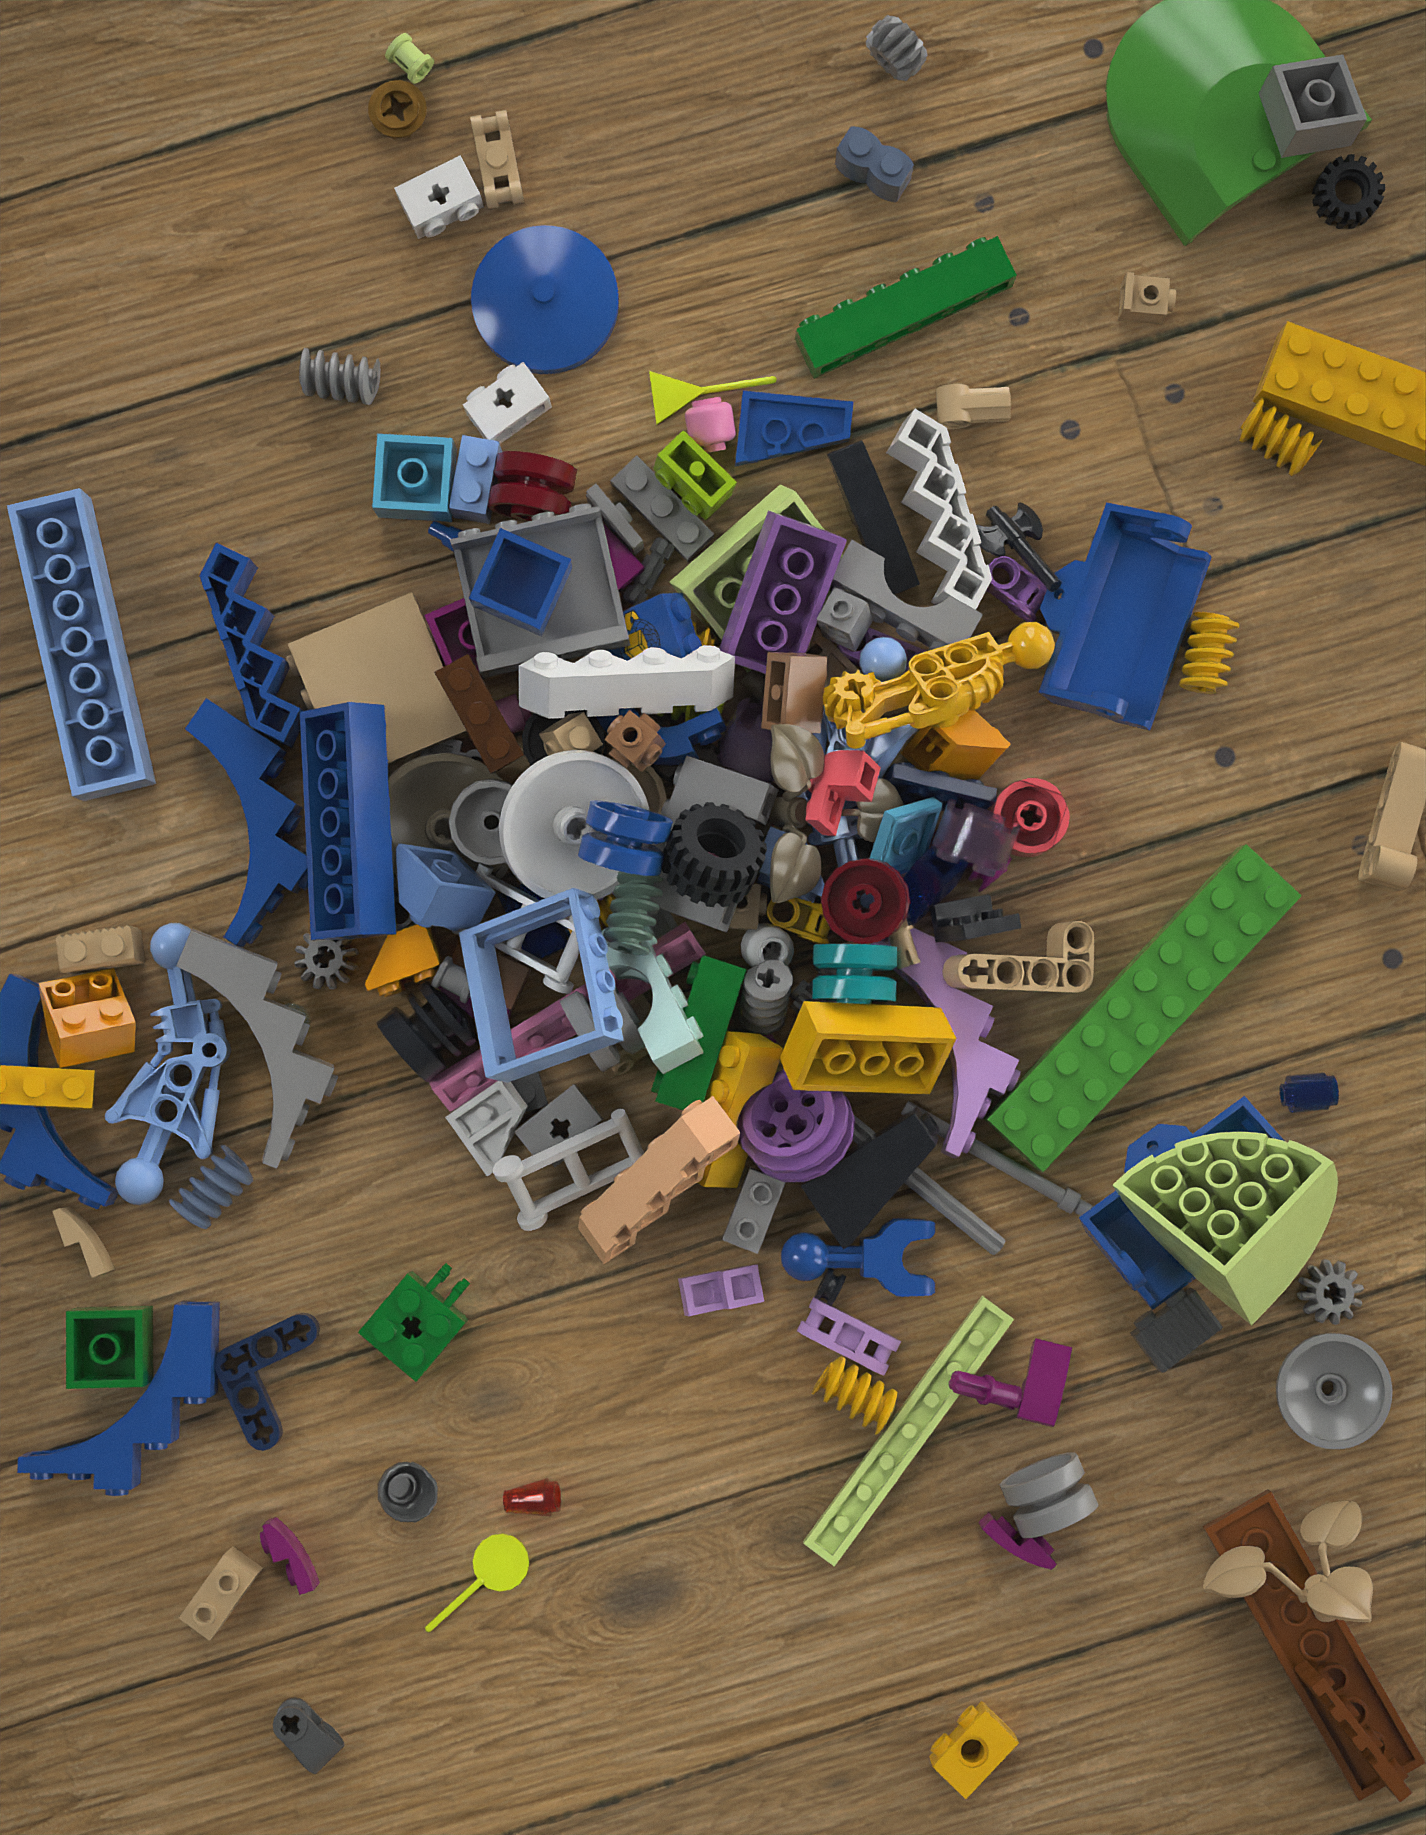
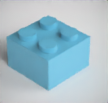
(414, 477)

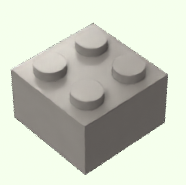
(1312, 105)

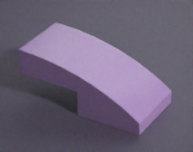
(721, 1290)

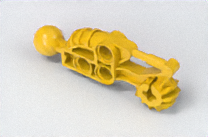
(936, 686)

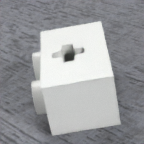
(447, 181)
(497, 421)

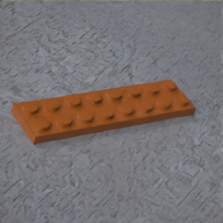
(1299, 1635)

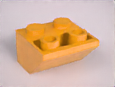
(960, 750)
(405, 958)
(87, 1017)

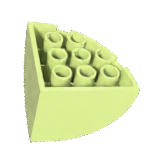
(1235, 1211)

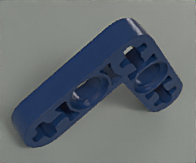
(249, 1376)

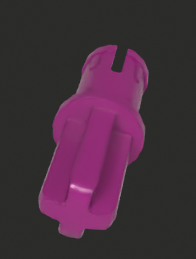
(986, 1389)

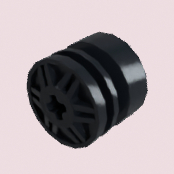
(426, 1031)

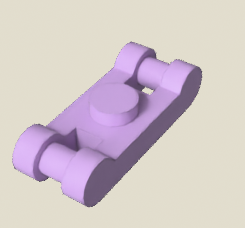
(849, 1336)

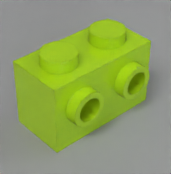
(693, 476)

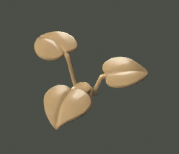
(1331, 1596)

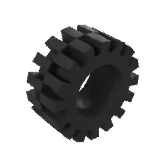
(1360, 174)

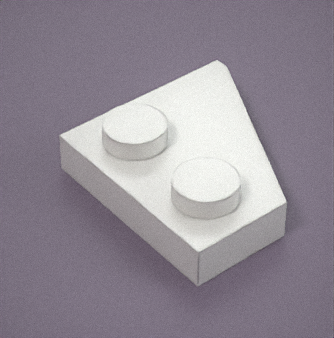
(489, 1122)

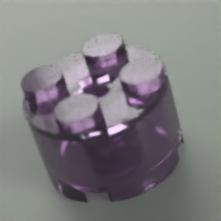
(746, 744)
(975, 837)

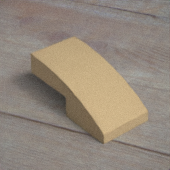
(76, 1230)

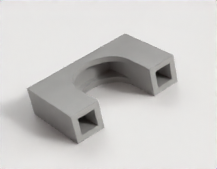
(701, 783)

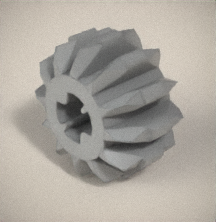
(896, 48)
(319, 970)
(1341, 1301)

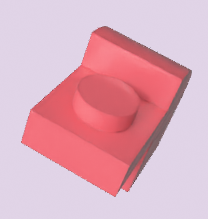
(845, 777)

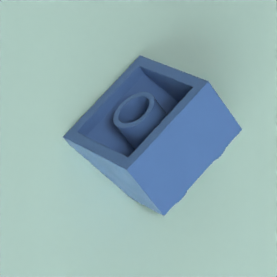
(440, 888)

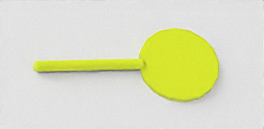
(498, 1564)

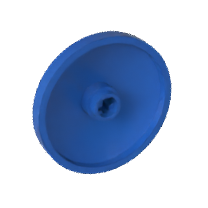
(545, 299)

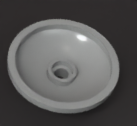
(1358, 1397)

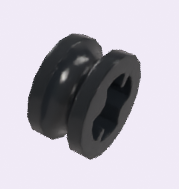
(830, 1286)

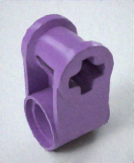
(1019, 589)

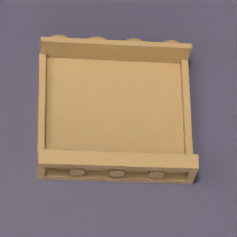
(382, 660)

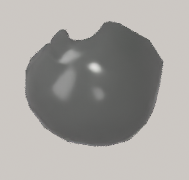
(407, 1492)

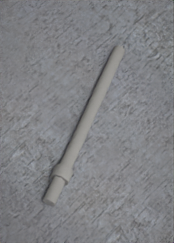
(1067, 1199)

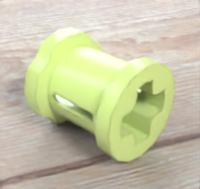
(409, 58)

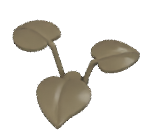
(794, 761)

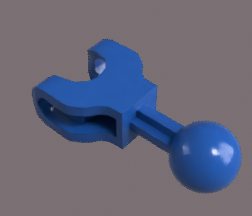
(878, 1256)

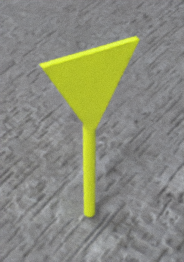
(672, 394)

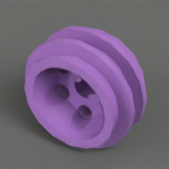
(811, 1146)

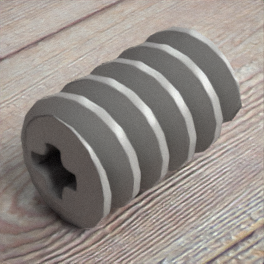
(339, 378)
(765, 997)

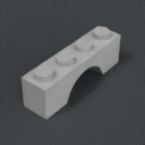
(862, 575)

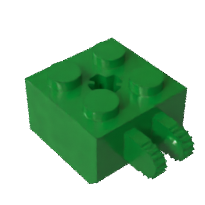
(438, 1324)

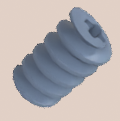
(213, 1189)

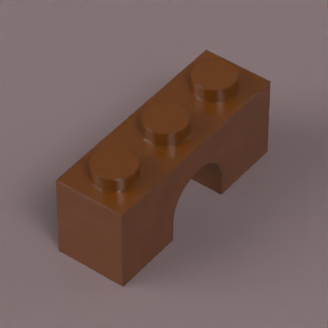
(479, 714)

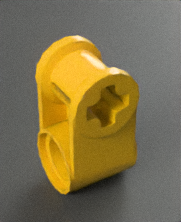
(803, 921)

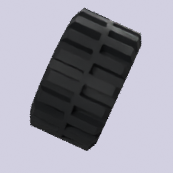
(703, 874)

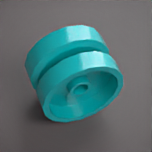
(854, 973)

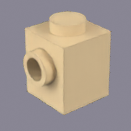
(570, 733)

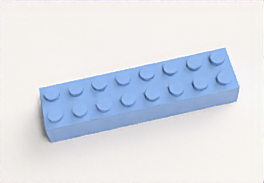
(81, 645)

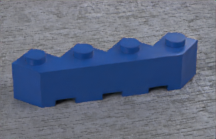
(242, 630)

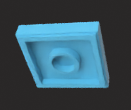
(906, 833)

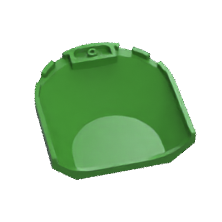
(1191, 105)

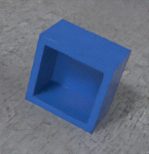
(520, 582)

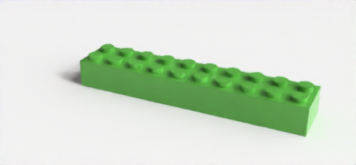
(1142, 1007)

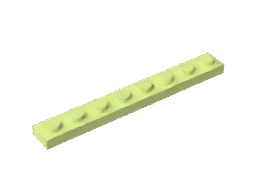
(906, 1432)

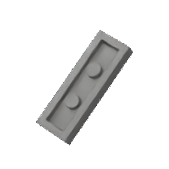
(662, 508)

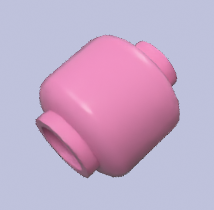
(710, 423)

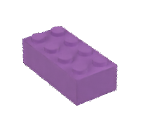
(781, 591)

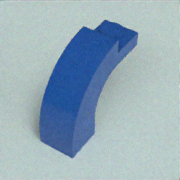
(682, 737)

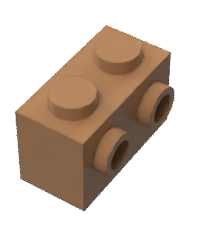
(794, 690)

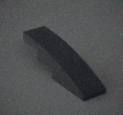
(872, 514)

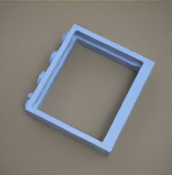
(488, 995)

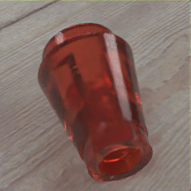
(535, 1498)

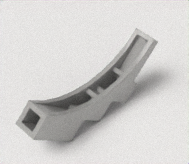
(294, 1075)

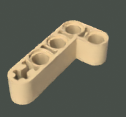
(1388, 850)
(1019, 968)

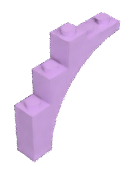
(974, 1064)

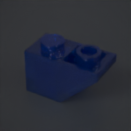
(930, 882)

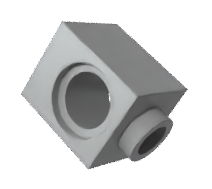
(844, 619)

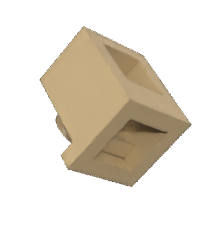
(1136, 307)

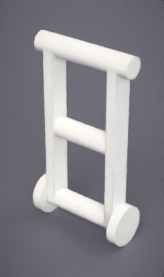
(554, 977)
(512, 1169)

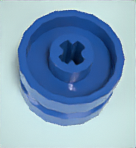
(625, 838)

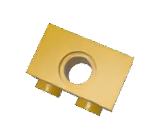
(968, 1771)

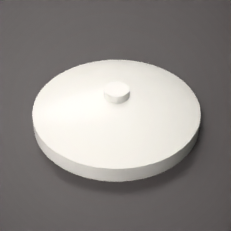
(548, 815)

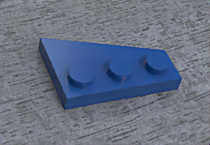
(789, 425)

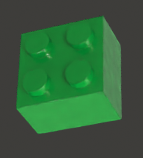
(109, 1347)

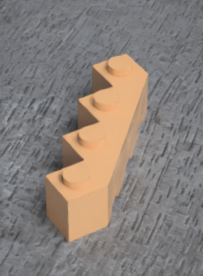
(663, 1172)

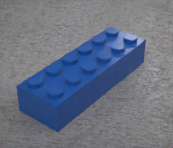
(347, 821)

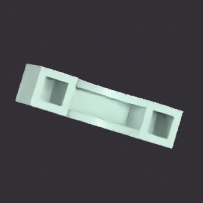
(666, 1031)

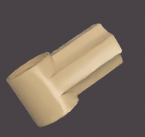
(962, 406)

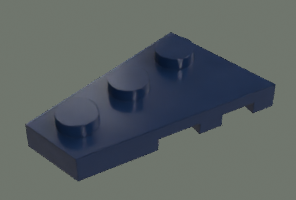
(918, 785)

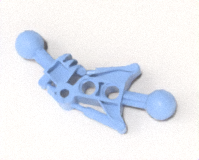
(887, 661)
(140, 1178)

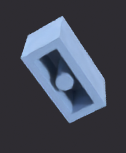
(474, 479)

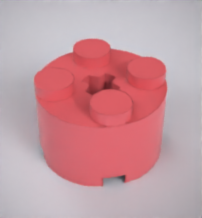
(1047, 807)

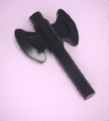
(1014, 533)

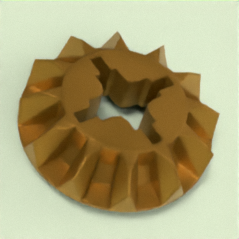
(406, 96)

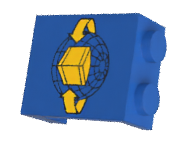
(661, 624)

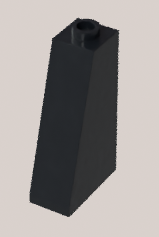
(871, 1174)

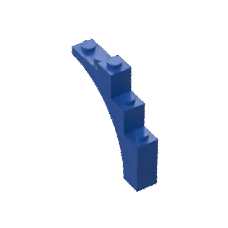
(269, 815)
(36, 1146)
(154, 1419)

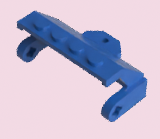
(1122, 616)
(1121, 1236)

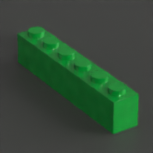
(904, 306)

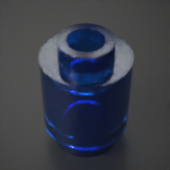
(1309, 1092)

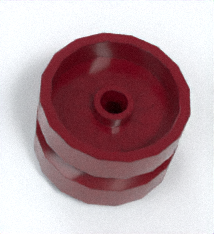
(531, 485)
(843, 906)

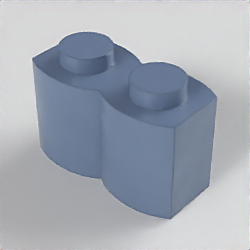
(879, 166)

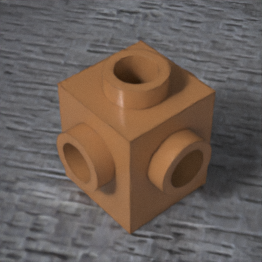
(644, 749)

